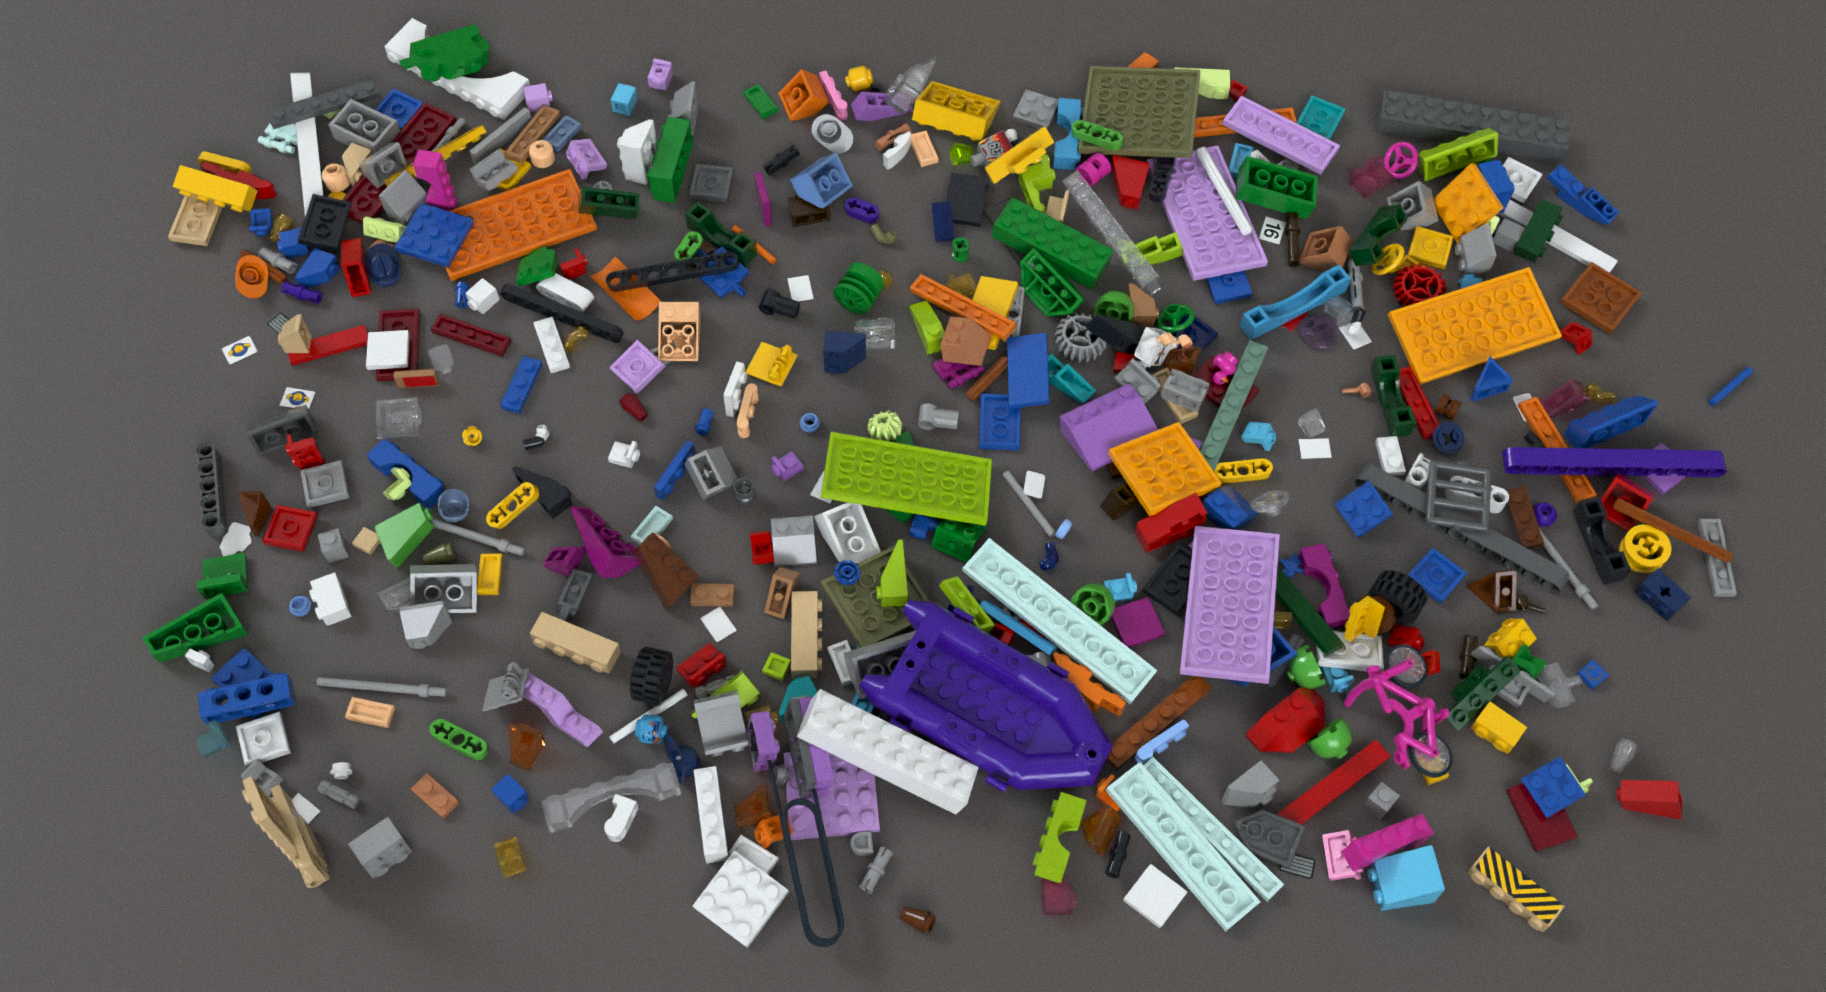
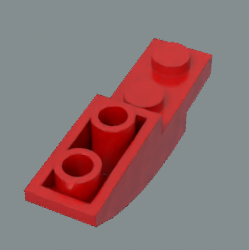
(264, 187)

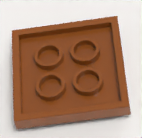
(1601, 298)

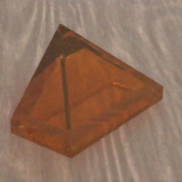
(1100, 828)

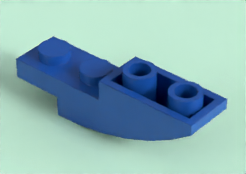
(1577, 196)

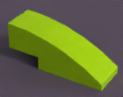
(1161, 249)

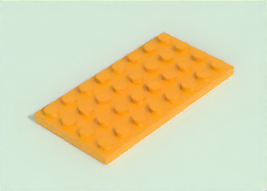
(1473, 324)

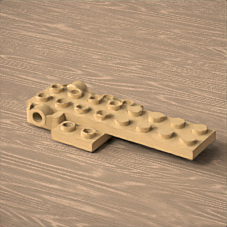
(288, 830)

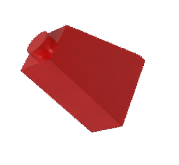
(1129, 180)
(355, 267)
(1651, 797)

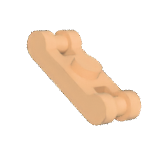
(747, 410)

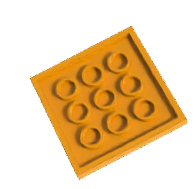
(1164, 468)

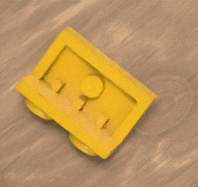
(1364, 618)
(1510, 638)

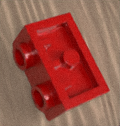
(304, 453)
(702, 665)

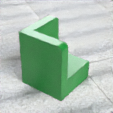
(1528, 663)

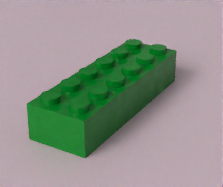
(1063, 246)

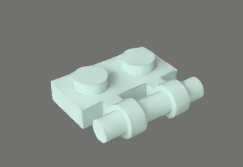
(286, 134)

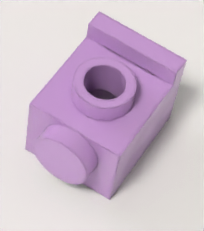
(660, 74)

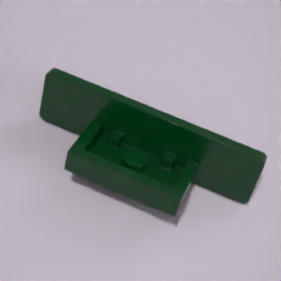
(1479, 689)

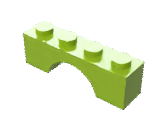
(1054, 857)

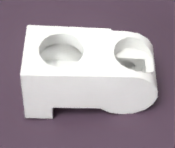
(621, 820)

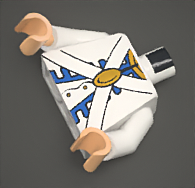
(1156, 345)

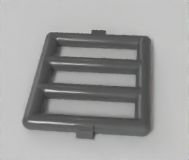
(1432, 501)

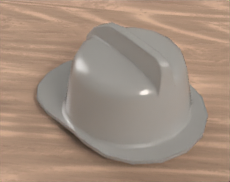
(832, 133)

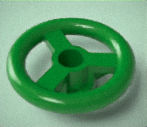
(1174, 314)

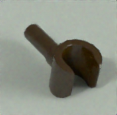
(1522, 605)

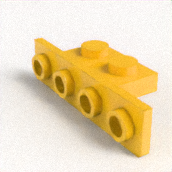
(1020, 156)

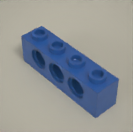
(280, 697)

